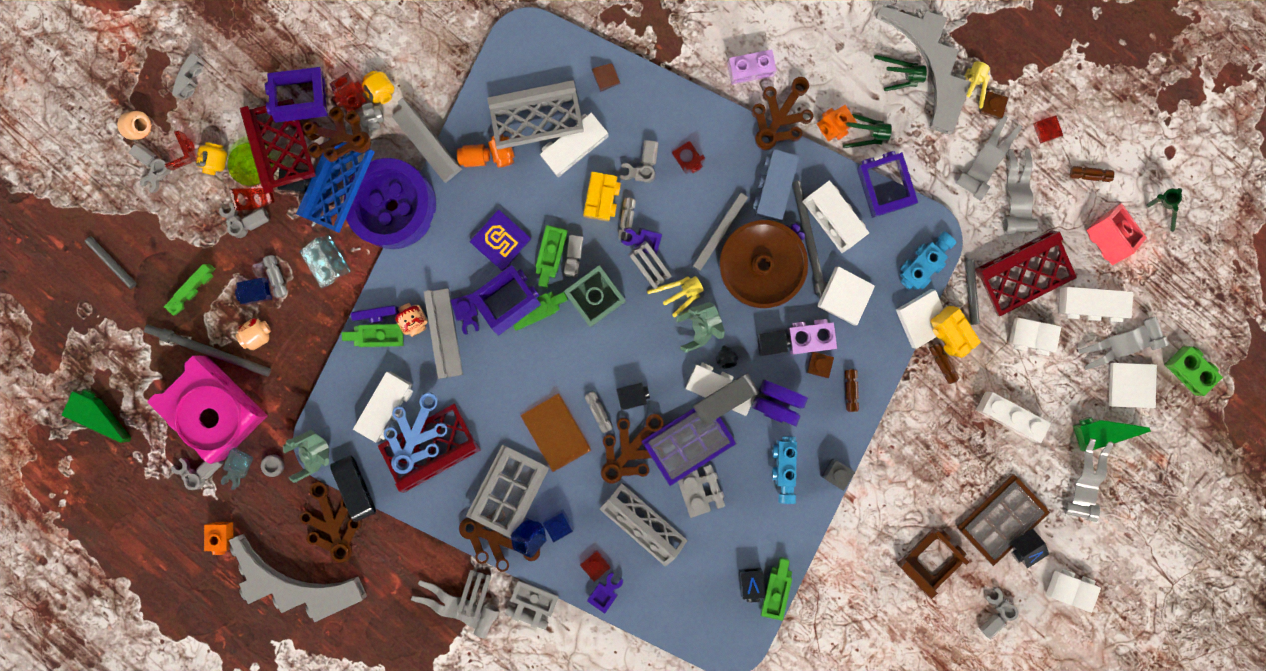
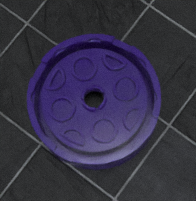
(386, 181)

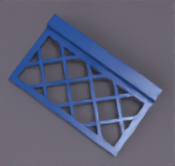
(318, 191)

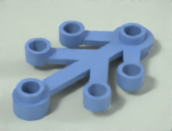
(413, 437)

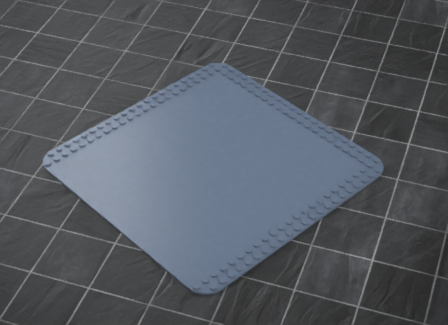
(696, 600)

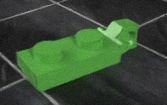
(550, 254)
(189, 288)
(548, 307)
(375, 335)
(777, 591)

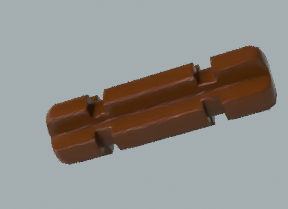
(1093, 174)
(944, 363)
(852, 390)

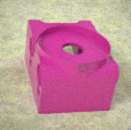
(201, 388)

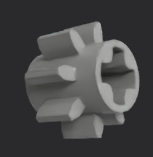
(371, 116)

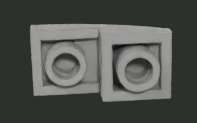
(184, 85)

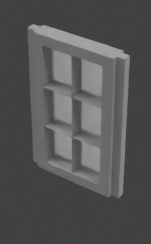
(507, 491)

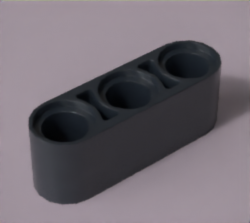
(353, 488)

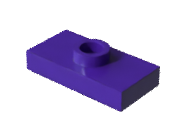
(375, 314)

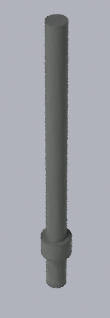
(809, 238)
(168, 336)

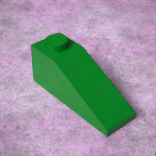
(94, 414)
(1105, 432)

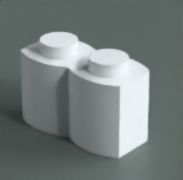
(1034, 335)
(1073, 590)

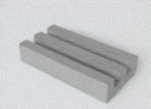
(660, 278)
(487, 578)

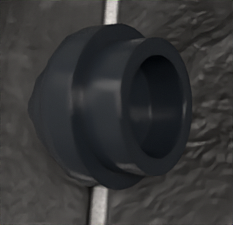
(726, 357)

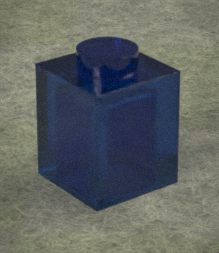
(253, 291)
(558, 525)
(528, 537)

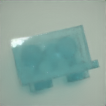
(324, 260)

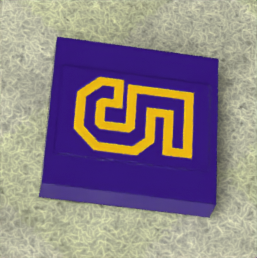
(500, 240)

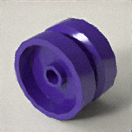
(779, 403)

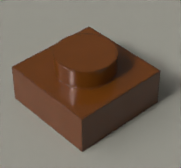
(994, 105)
(820, 365)

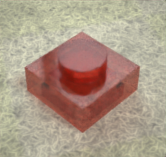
(1048, 129)
(595, 565)

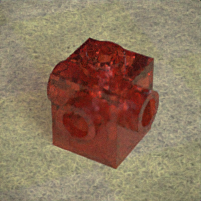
(347, 92)

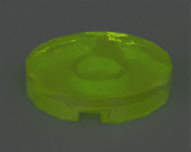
(242, 165)

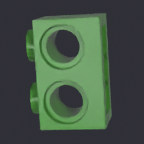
(1191, 375)

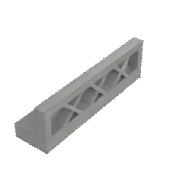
(426, 141)
(720, 231)
(443, 333)
(641, 528)

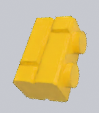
(601, 196)
(955, 332)

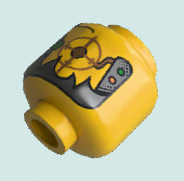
(378, 87)
(211, 158)

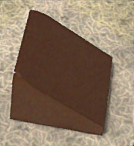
(605, 76)

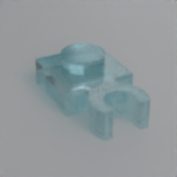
(237, 466)

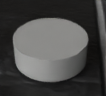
(272, 465)

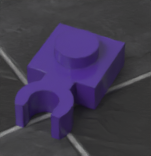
(651, 237)
(465, 310)
(604, 595)

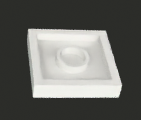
(846, 296)
(917, 317)
(1132, 385)

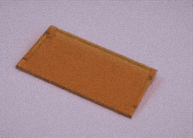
(555, 432)

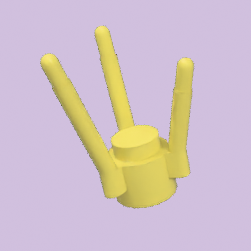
(978, 75)
(691, 287)

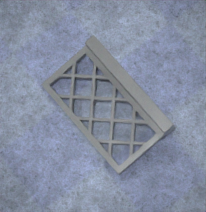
(533, 101)

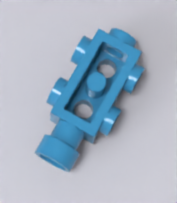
(924, 264)
(784, 464)

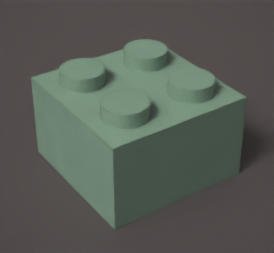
(594, 296)

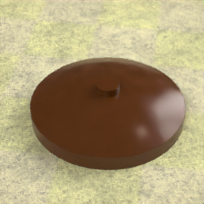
(763, 264)

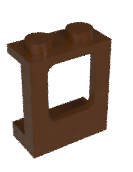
(919, 575)

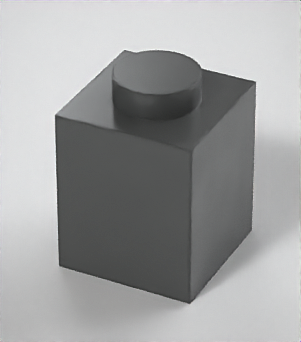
(838, 474)

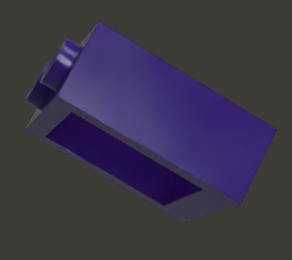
(297, 111)
(873, 205)
(514, 314)

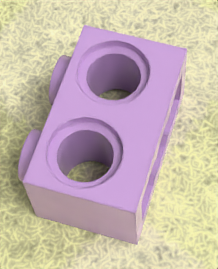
(751, 67)
(812, 342)

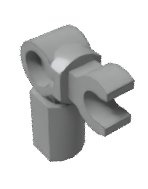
(150, 159)
(646, 172)
(238, 227)
(573, 254)
(196, 480)
(1006, 611)

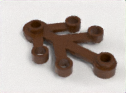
(780, 117)
(358, 142)
(628, 451)
(331, 525)
(494, 539)

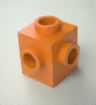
(834, 123)

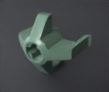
(705, 324)
(312, 452)

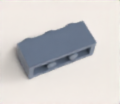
(775, 185)

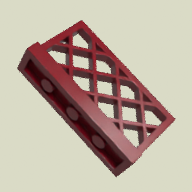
(260, 153)
(1023, 254)
(439, 464)

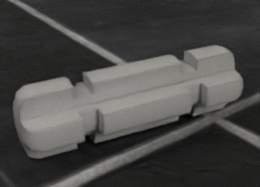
(627, 218)
(275, 276)
(598, 412)

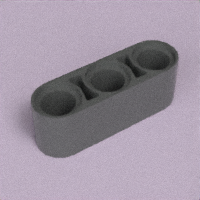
(726, 399)

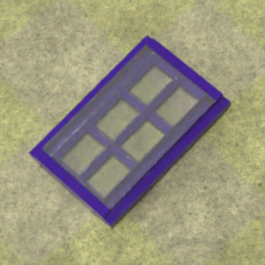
(687, 445)

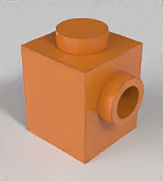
(217, 537)

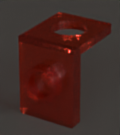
(187, 148)
(693, 165)
(254, 197)

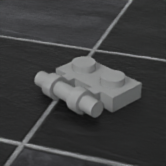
(694, 495)
(534, 599)

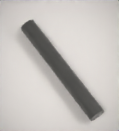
(110, 262)
(972, 292)

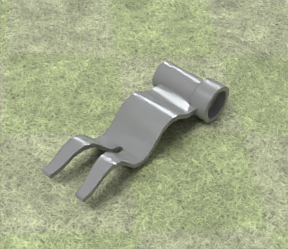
(986, 162)
(1021, 197)
(1128, 343)
(1087, 485)
(451, 606)

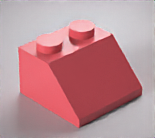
(1116, 234)

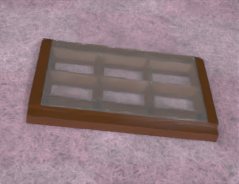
(1002, 519)

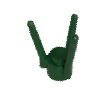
(913, 72)
(879, 131)
(1170, 200)

